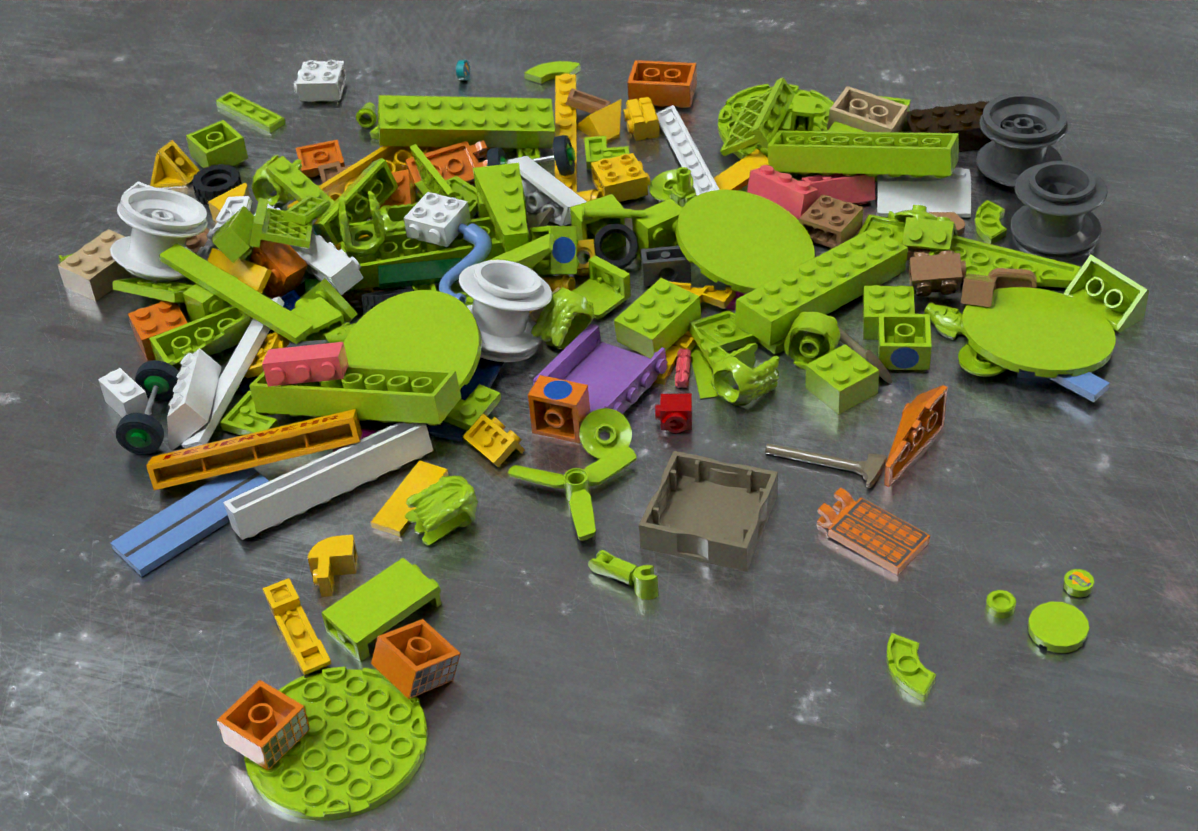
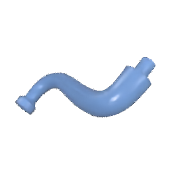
(483, 245)

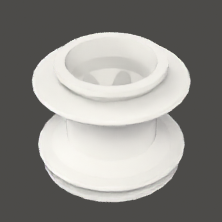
(157, 222)
(501, 306)

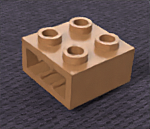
(832, 221)
(936, 273)

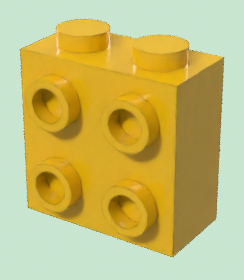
(621, 177)

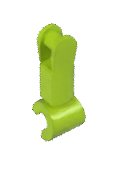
(643, 576)

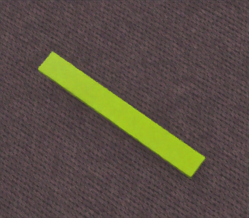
(237, 293)

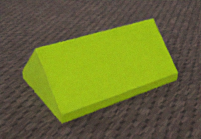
(1110, 293)

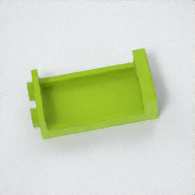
(379, 606)

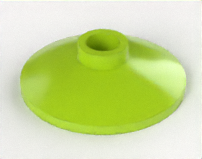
(662, 185)
(916, 210)
(977, 364)
(606, 421)

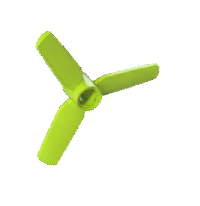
(577, 484)

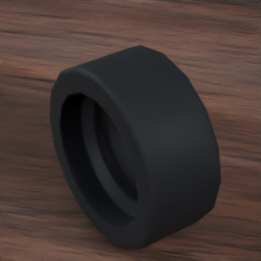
(621, 229)

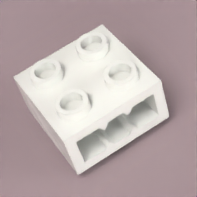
(320, 81)
(436, 219)

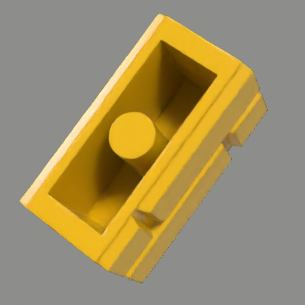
(641, 119)

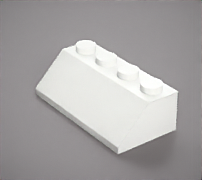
(937, 194)

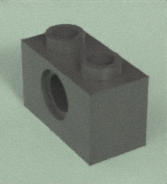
(666, 264)

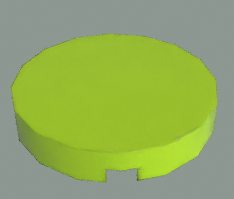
(1058, 627)

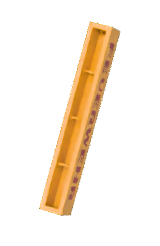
(254, 449)

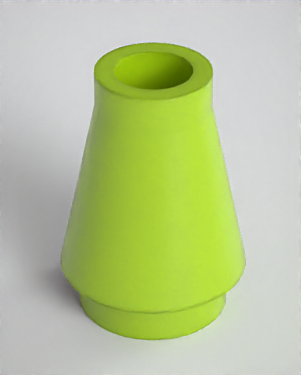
(366, 115)

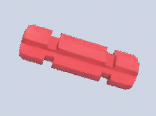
(683, 368)

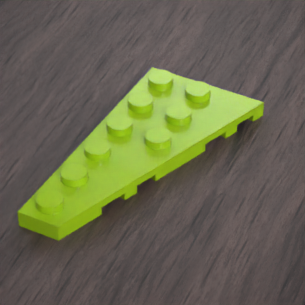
(985, 257)

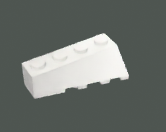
(546, 191)
(192, 396)

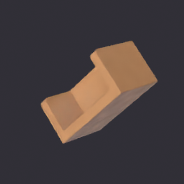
(978, 290)

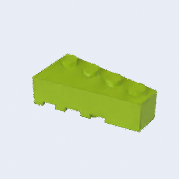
(503, 198)

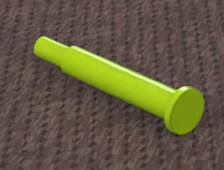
(611, 213)

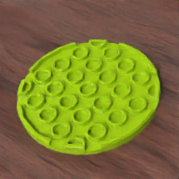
(741, 238)
(417, 332)
(1039, 332)
(358, 748)

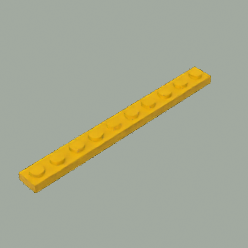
(566, 122)

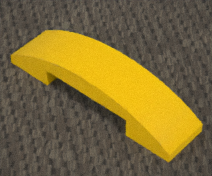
(295, 627)

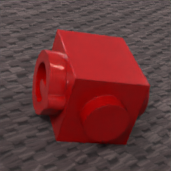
(675, 412)

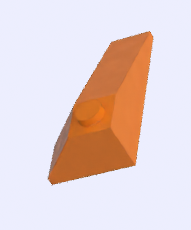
(918, 426)

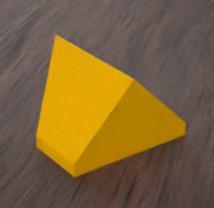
(603, 122)
(172, 167)

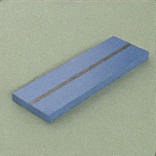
(183, 521)

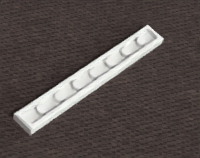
(686, 150)
(231, 378)

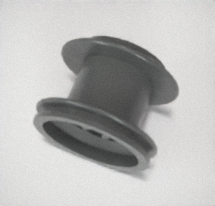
(1021, 135)
(1058, 210)

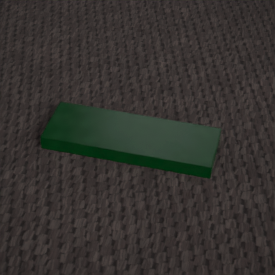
(414, 273)

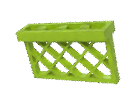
(759, 118)
(431, 179)
(271, 227)

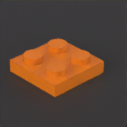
(318, 155)

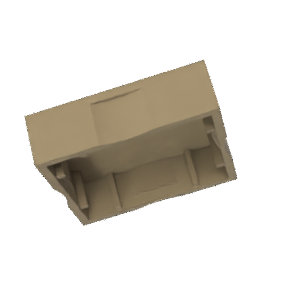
(709, 511)

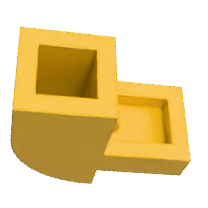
(332, 557)

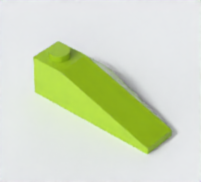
(529, 253)

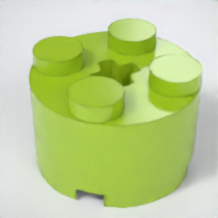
(811, 337)

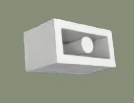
(123, 393)

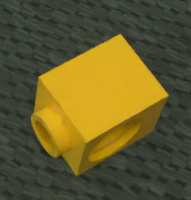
(586, 247)

